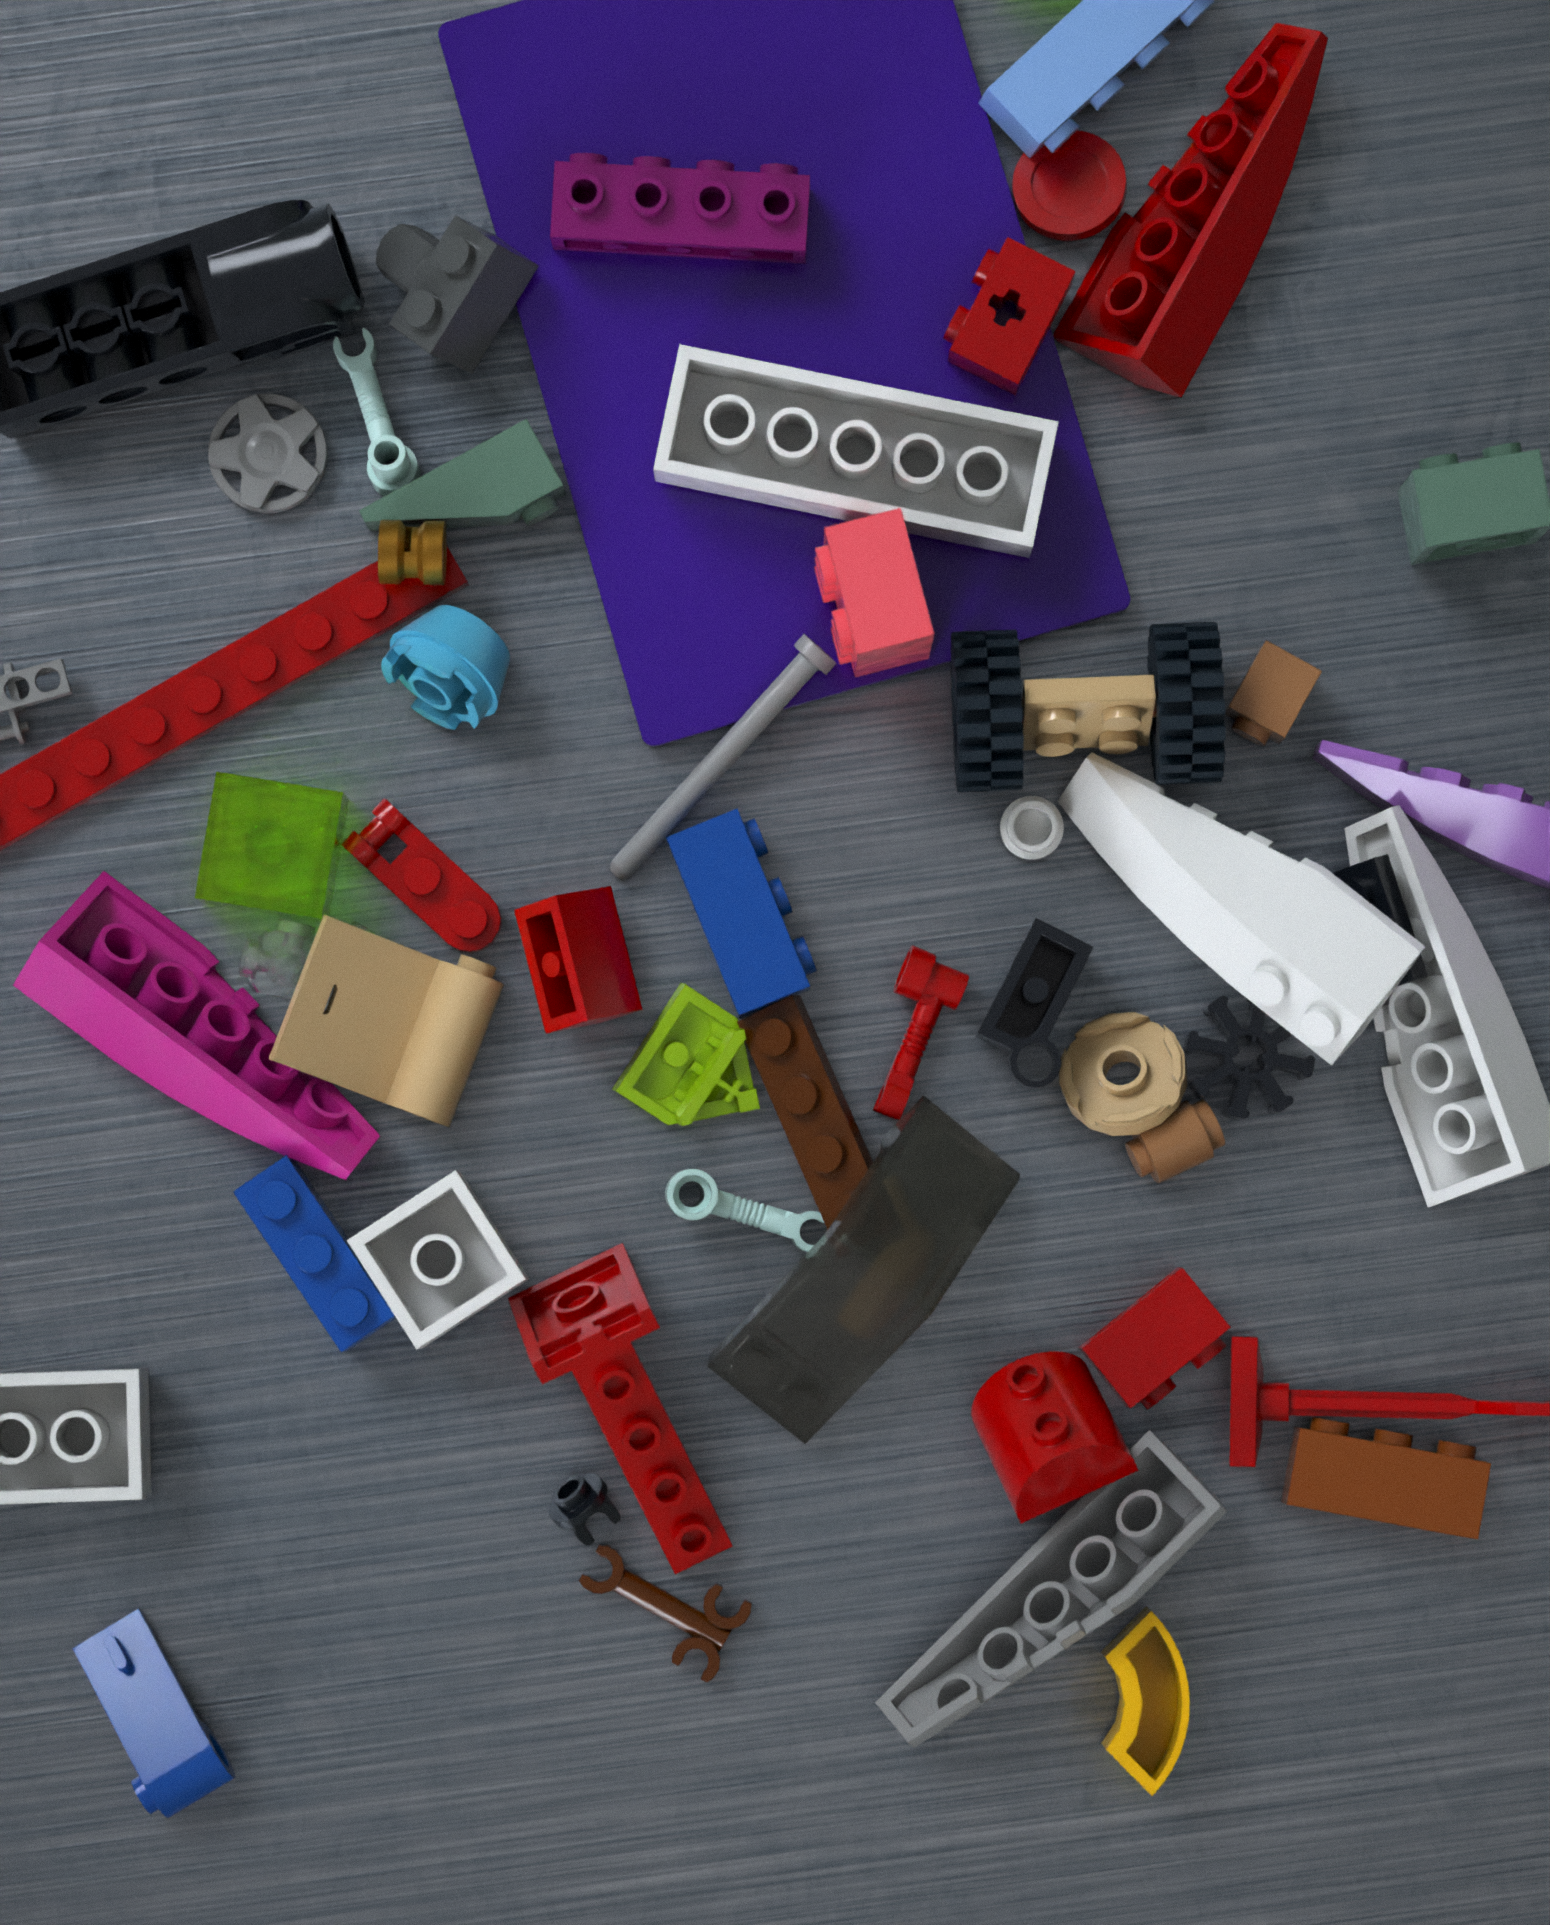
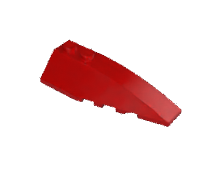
(1189, 248)

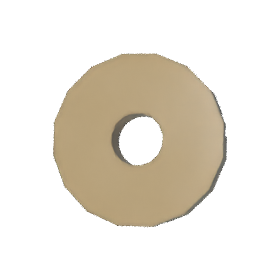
(1132, 1106)

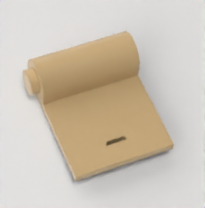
(395, 1021)

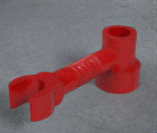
(932, 988)

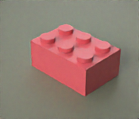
(876, 591)

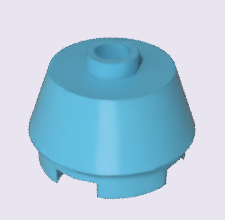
(450, 665)

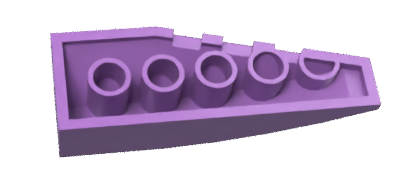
(1486, 825)

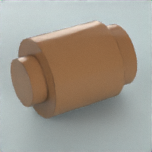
(1178, 1143)

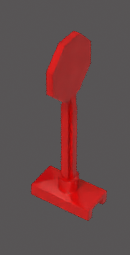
(1266, 1401)

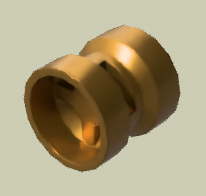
(412, 552)

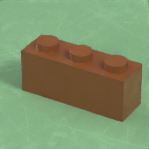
(1386, 1479)

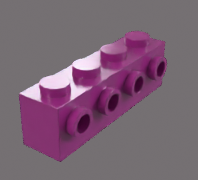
(680, 210)

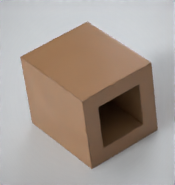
(1271, 695)

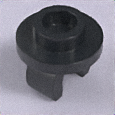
(577, 1501)

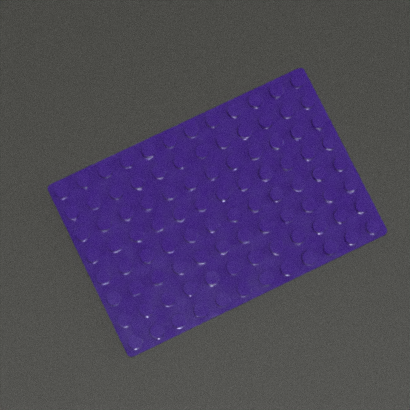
(899, 217)

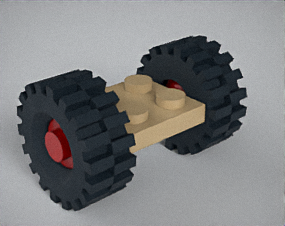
(1173, 705)

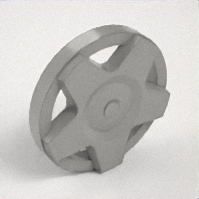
(267, 453)

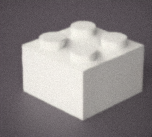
(438, 1259)

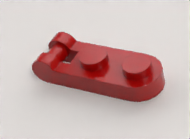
(427, 881)

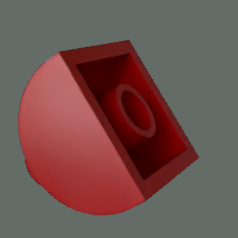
(1049, 1432)

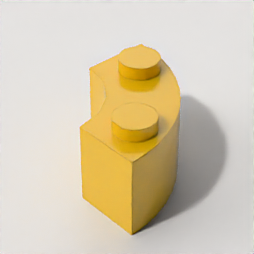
(1152, 1701)

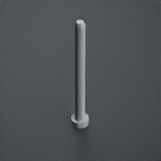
(722, 756)

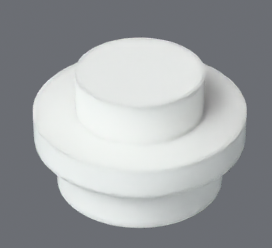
(1031, 827)

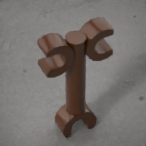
(706, 1629)

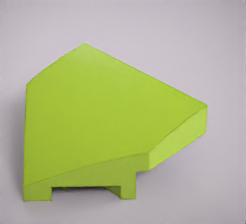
(690, 1063)

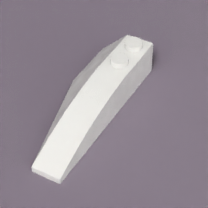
(1261, 920)
(1451, 1039)

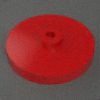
(1072, 189)

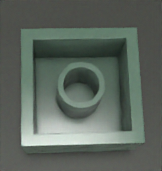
(1474, 504)

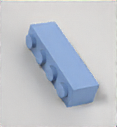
(1080, 66)

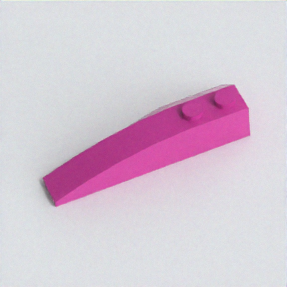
(170, 1018)

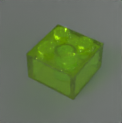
(272, 847)

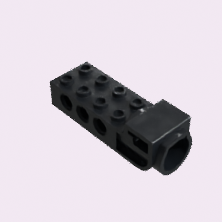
(174, 313)

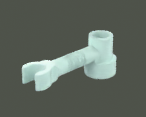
(384, 443)
(736, 1208)

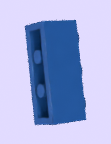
(741, 911)
(314, 1252)

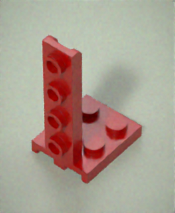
(587, 1326)

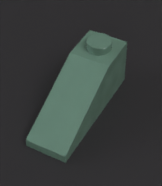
(485, 486)

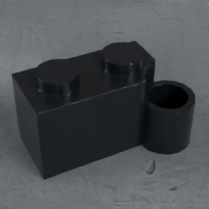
(1034, 996)

